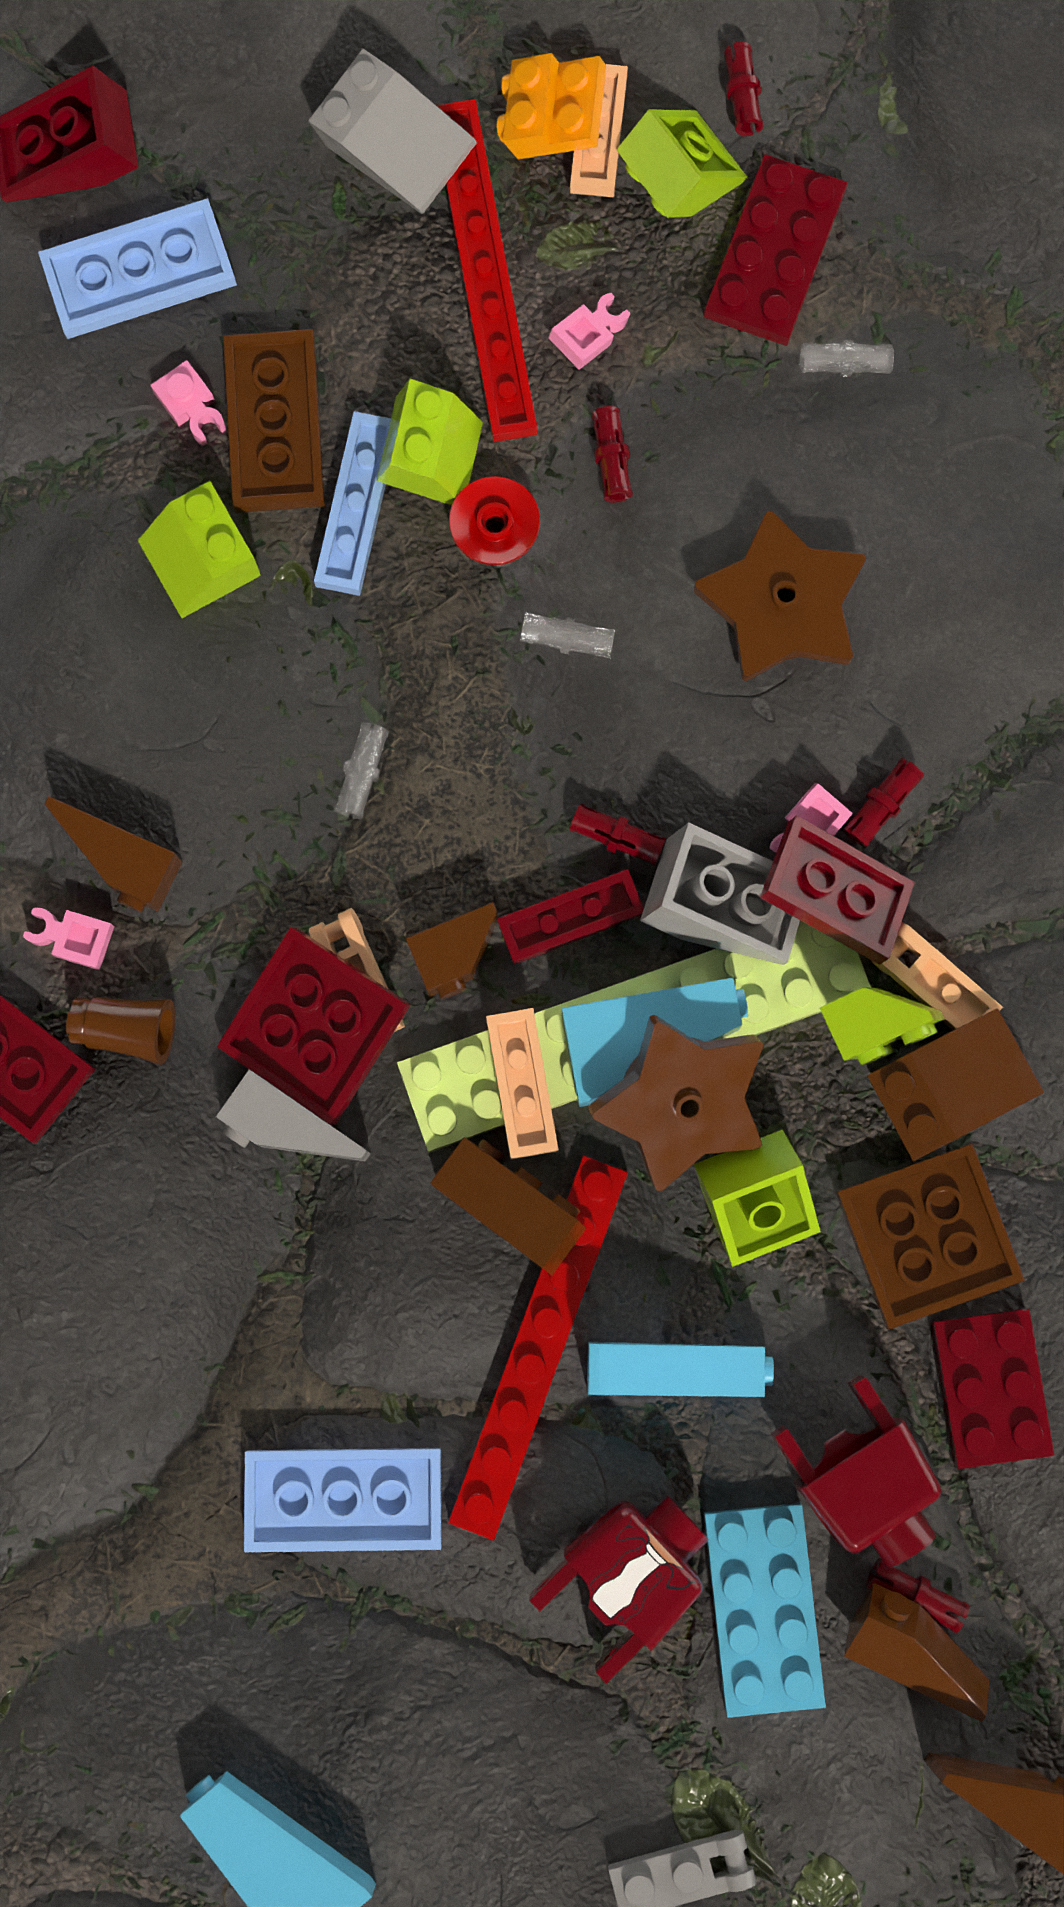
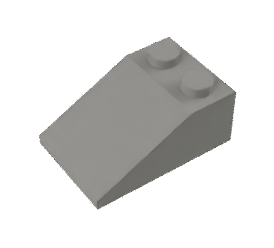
(391, 131)
(711, 897)

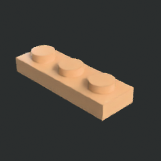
(596, 168)
(522, 1083)

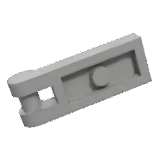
(682, 1873)

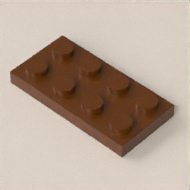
(274, 421)

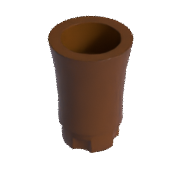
(123, 1026)

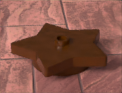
(778, 630)
(683, 1099)

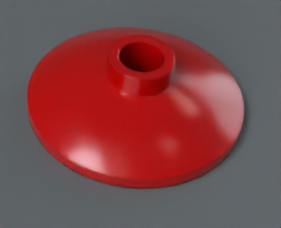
(490, 501)

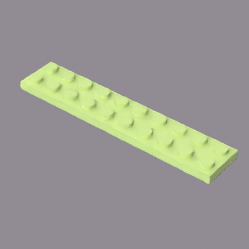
(457, 1084)

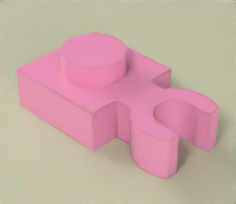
(586, 333)
(188, 398)
(820, 810)
(75, 938)

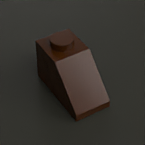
(452, 950)

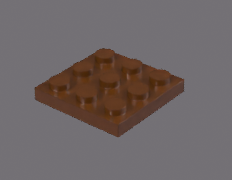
(929, 1236)

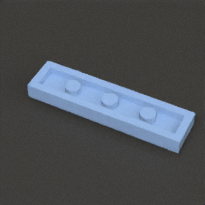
(354, 507)

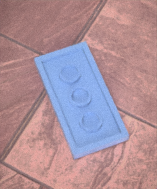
(137, 268)
(342, 1500)

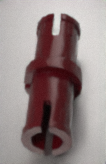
(743, 89)
(612, 454)
(883, 802)
(617, 834)
(919, 1590)

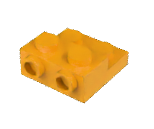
(552, 105)

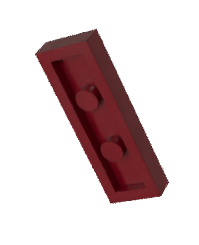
(570, 916)

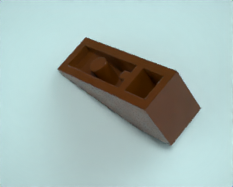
(126, 862)
(911, 1648)

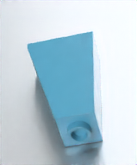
(609, 1033)
(678, 1369)
(267, 1852)

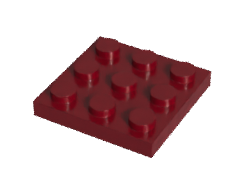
(313, 1025)

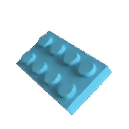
(764, 1610)

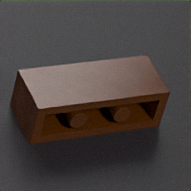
(510, 1203)

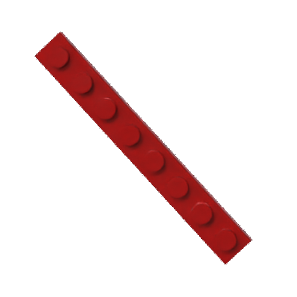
(488, 286)
(536, 1357)

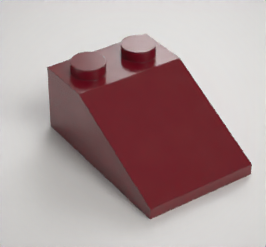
(67, 139)

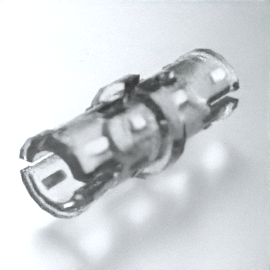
(846, 358)
(567, 635)
(361, 770)

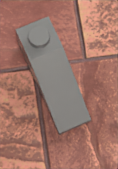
(276, 1121)

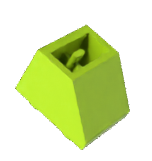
(873, 1019)

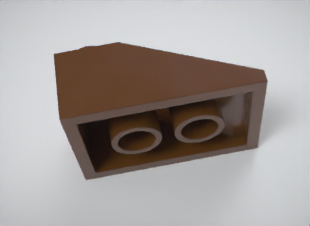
(955, 1084)
(1013, 1798)

